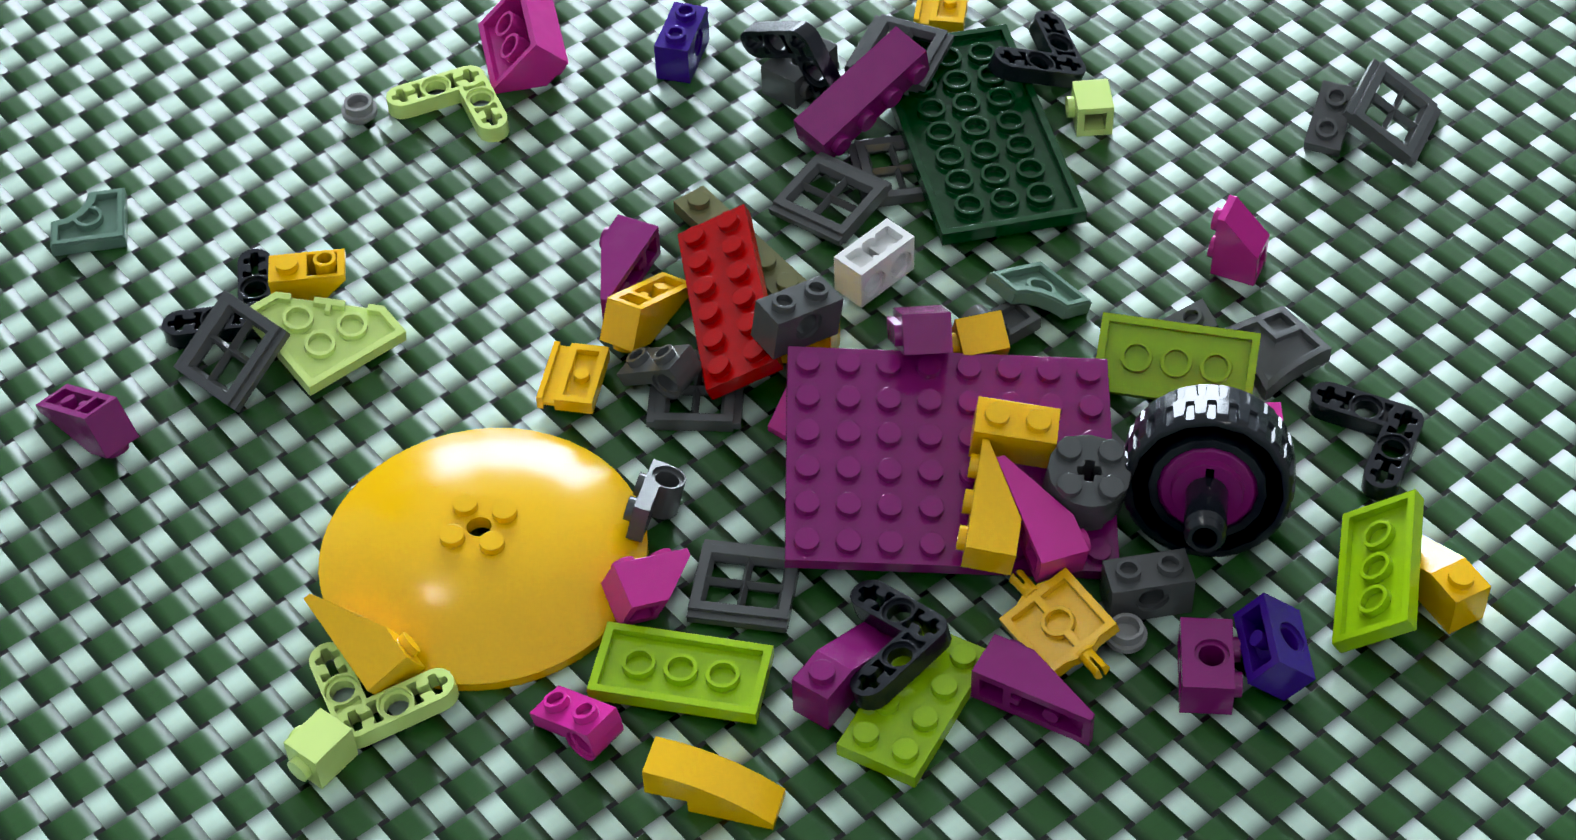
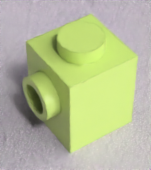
(1091, 107)
(320, 748)

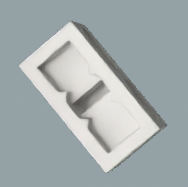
(874, 262)

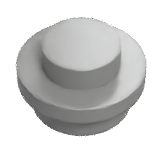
(359, 109)
(1131, 636)

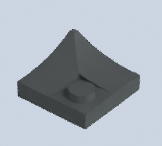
(1284, 350)

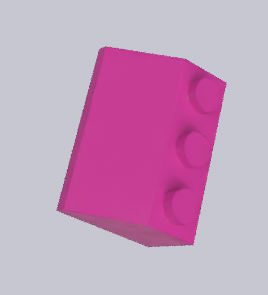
(522, 44)

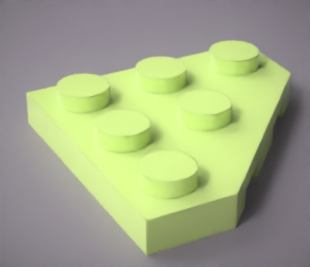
(328, 336)

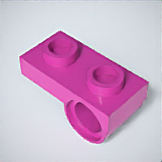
(580, 719)

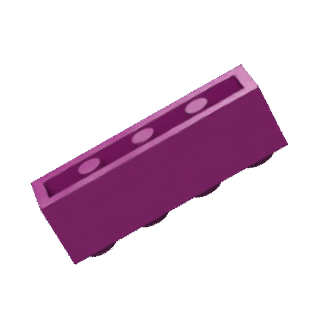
(862, 94)
(920, 330)

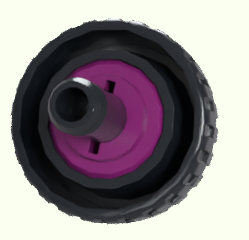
(1209, 470)

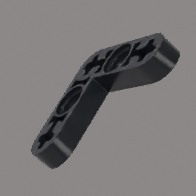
(795, 41)
(1053, 64)
(247, 282)
(1382, 426)
(878, 680)

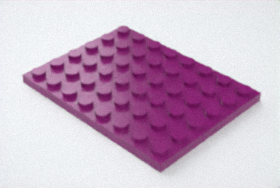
(886, 450)

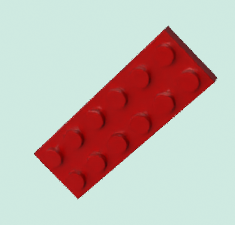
(722, 287)

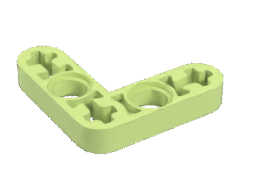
(470, 87)
(361, 708)

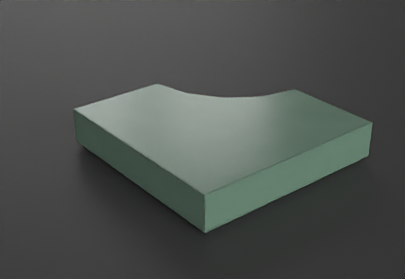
(95, 226)
(1039, 287)

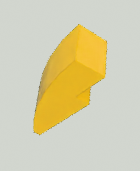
(711, 784)

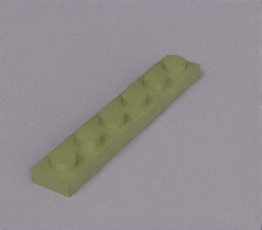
(703, 205)

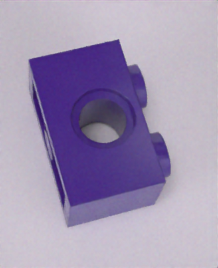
(681, 42)
(1274, 646)

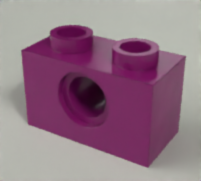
(1207, 666)

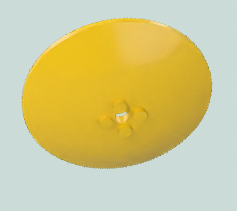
(491, 603)

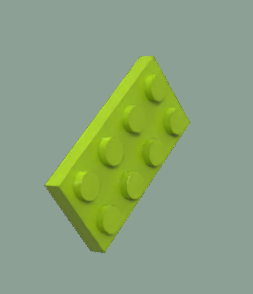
(1161, 355)
(1378, 572)
(681, 672)
(913, 725)

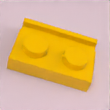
(942, 14)
(573, 377)

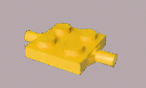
(1060, 622)

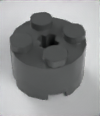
(1088, 478)

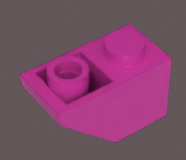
(1238, 244)
(643, 585)

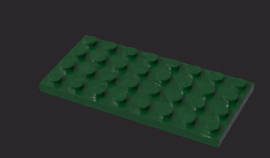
(985, 147)

